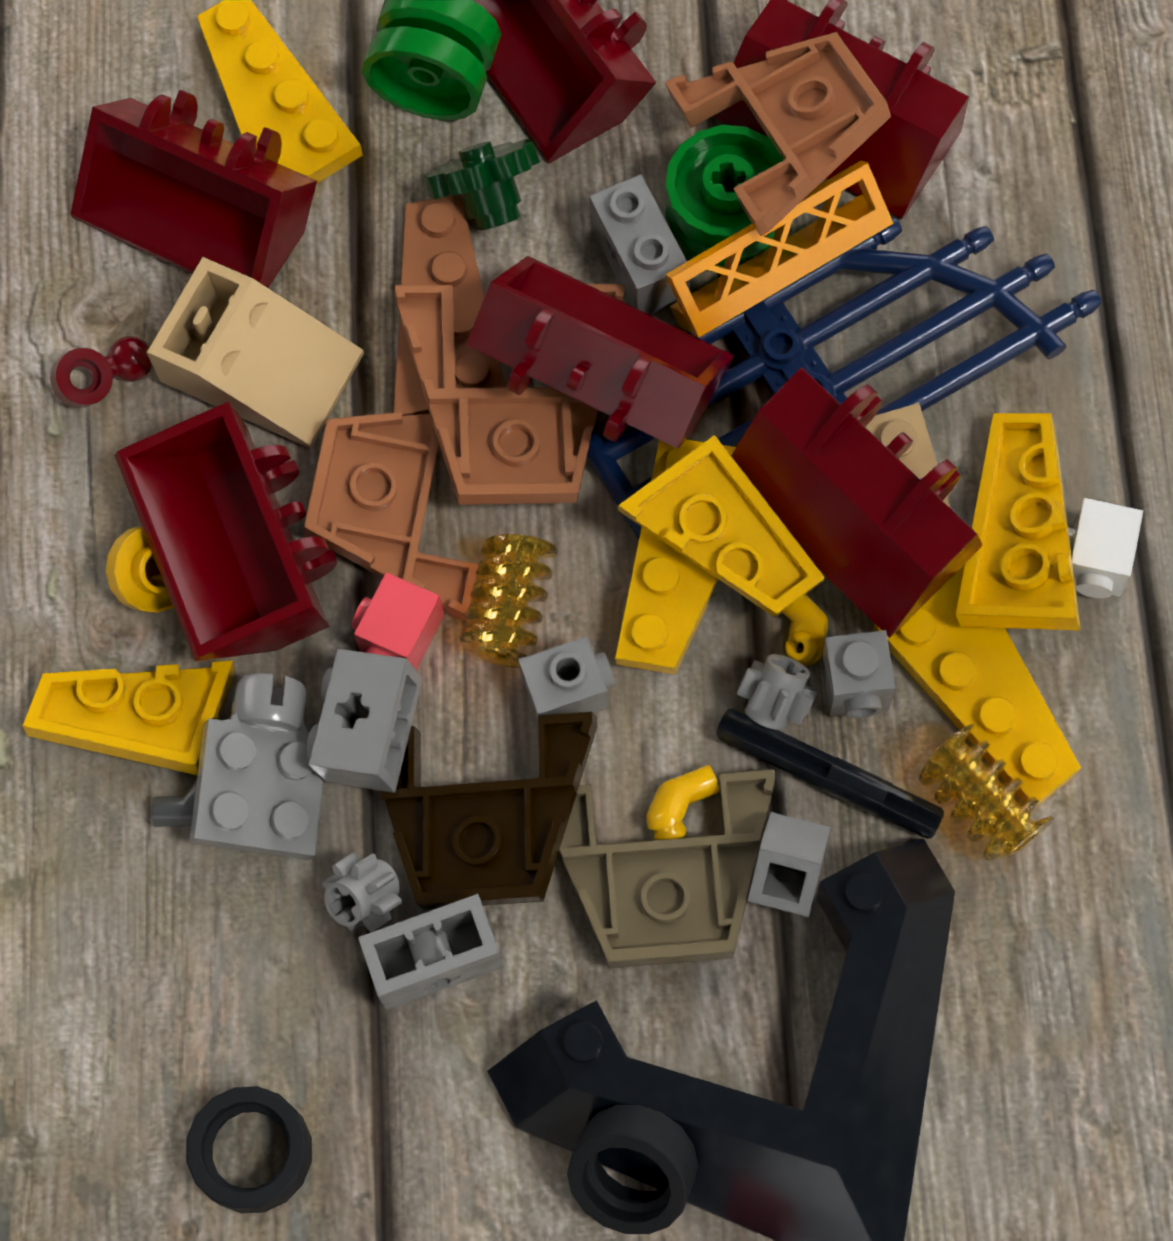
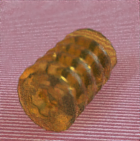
(504, 597)
(982, 796)

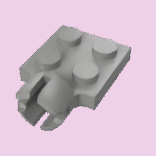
(256, 774)

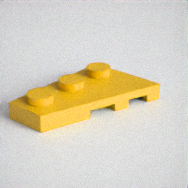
(726, 527)
(132, 715)

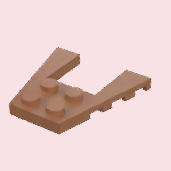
(491, 439)

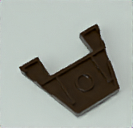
(494, 834)

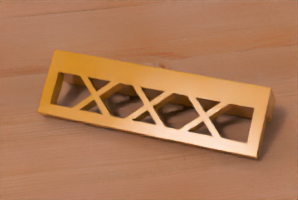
(785, 259)

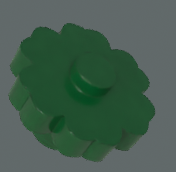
(485, 180)

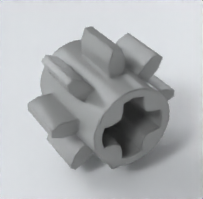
(777, 692)
(361, 892)

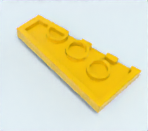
(274, 91)
(1025, 561)
(664, 594)
(985, 683)

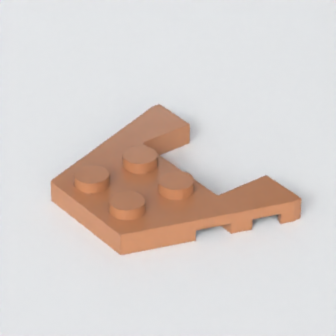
(810, 105)
(374, 501)

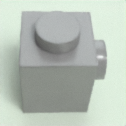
(858, 674)
(567, 679)
(789, 864)

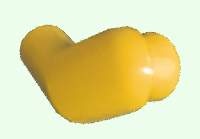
(806, 631)
(673, 799)

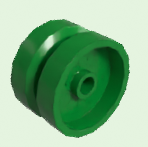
(432, 56)
(701, 185)

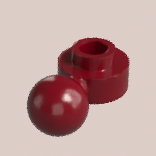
(125, 360)

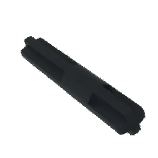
(831, 774)

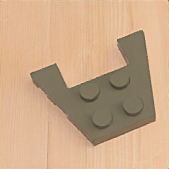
(670, 895)

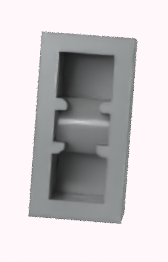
(636, 243)
(375, 748)
(431, 952)

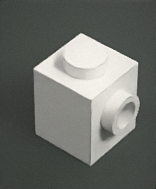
(1103, 547)

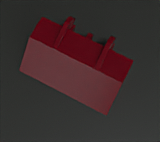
(566, 69)
(922, 109)
(189, 189)
(598, 351)
(853, 501)
(224, 537)

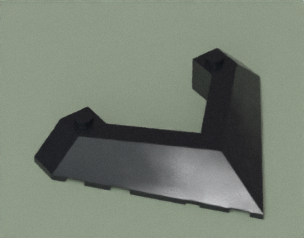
(771, 1168)

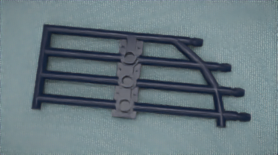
(781, 347)

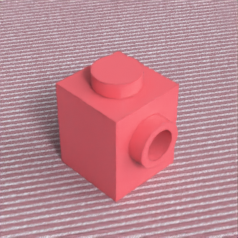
(398, 620)

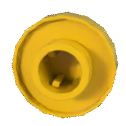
(135, 574)

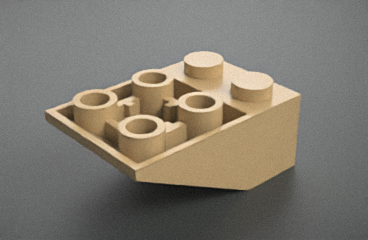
(256, 351)

